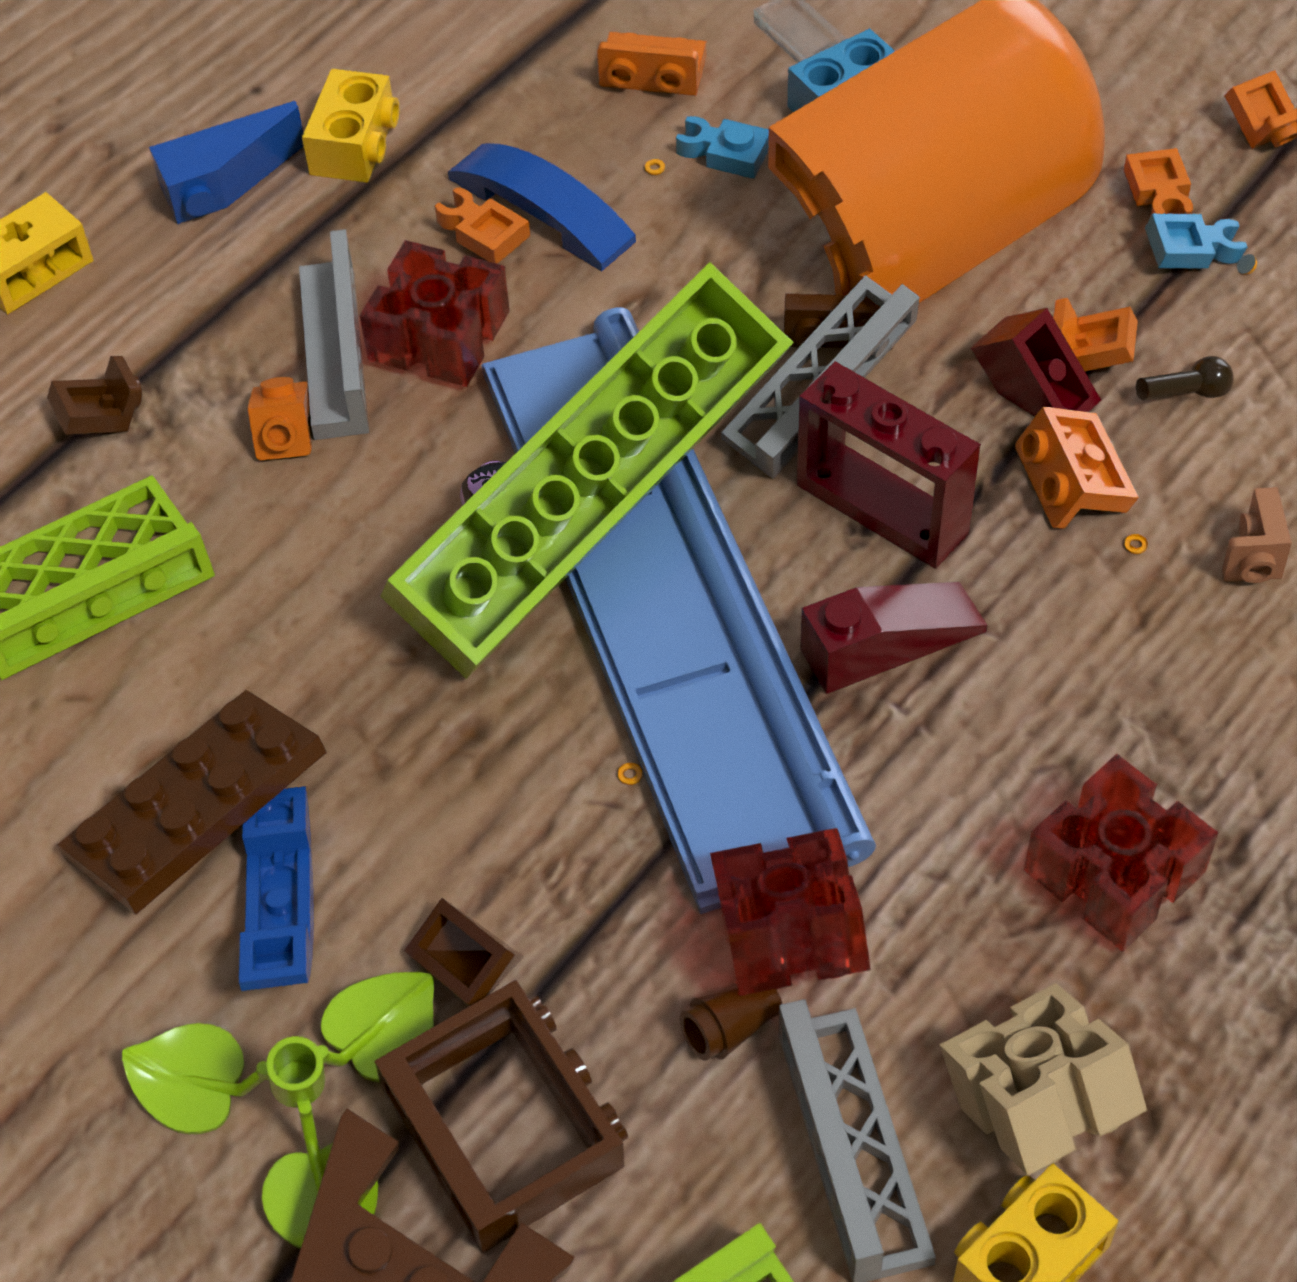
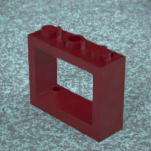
(870, 493)

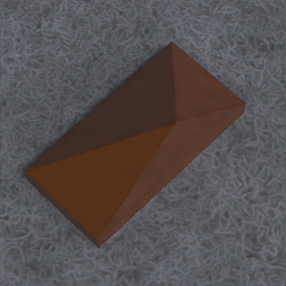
(461, 953)

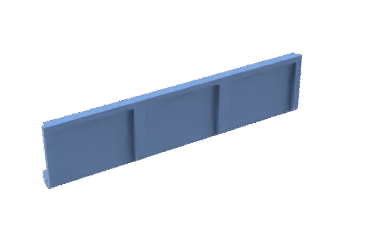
(689, 647)

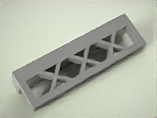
(333, 345)
(861, 354)
(832, 1138)

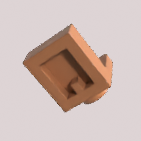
(1263, 541)

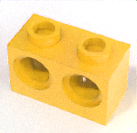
(350, 125)
(1025, 1244)

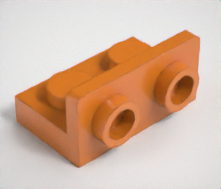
(651, 63)
(1073, 465)

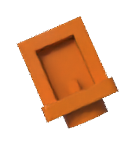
(1264, 110)
(1098, 338)
(280, 419)

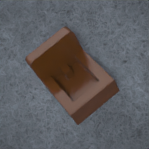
(97, 403)

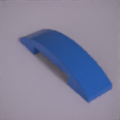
(549, 194)
(278, 894)

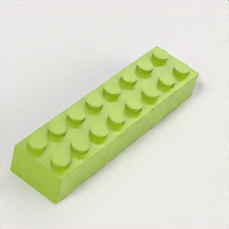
(585, 470)

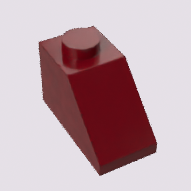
(1034, 364)

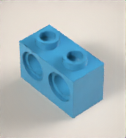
(833, 66)

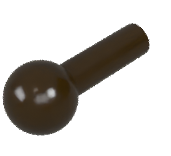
(1208, 377)

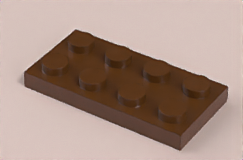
(191, 800)

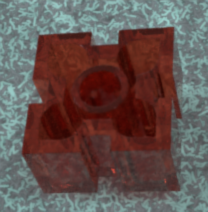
(435, 313)
(1119, 851)
(790, 911)

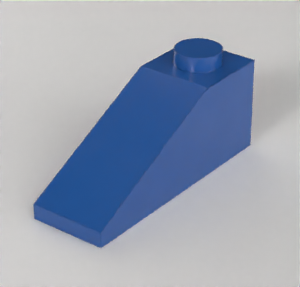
(225, 161)

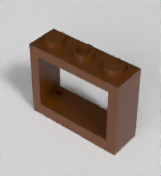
(564, 1073)

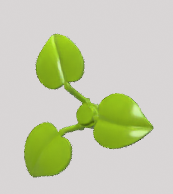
(194, 1068)

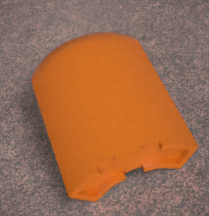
(946, 147)

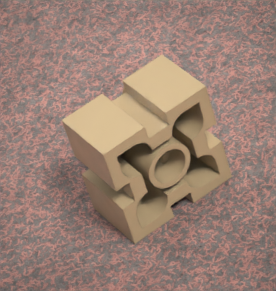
(1044, 1078)

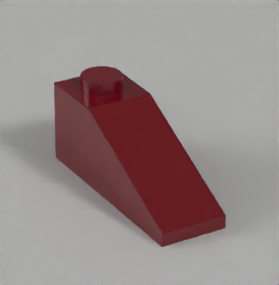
(883, 628)

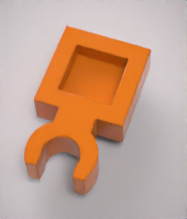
(1160, 181)
(485, 229)

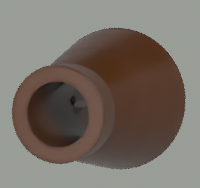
(725, 1020)

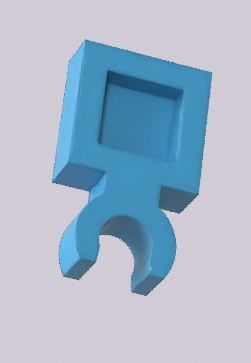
(730, 148)
(1189, 243)

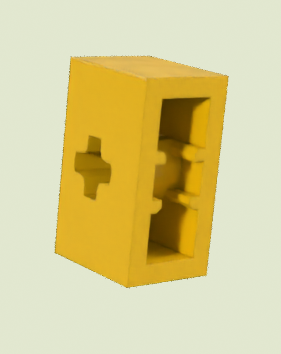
(38, 250)

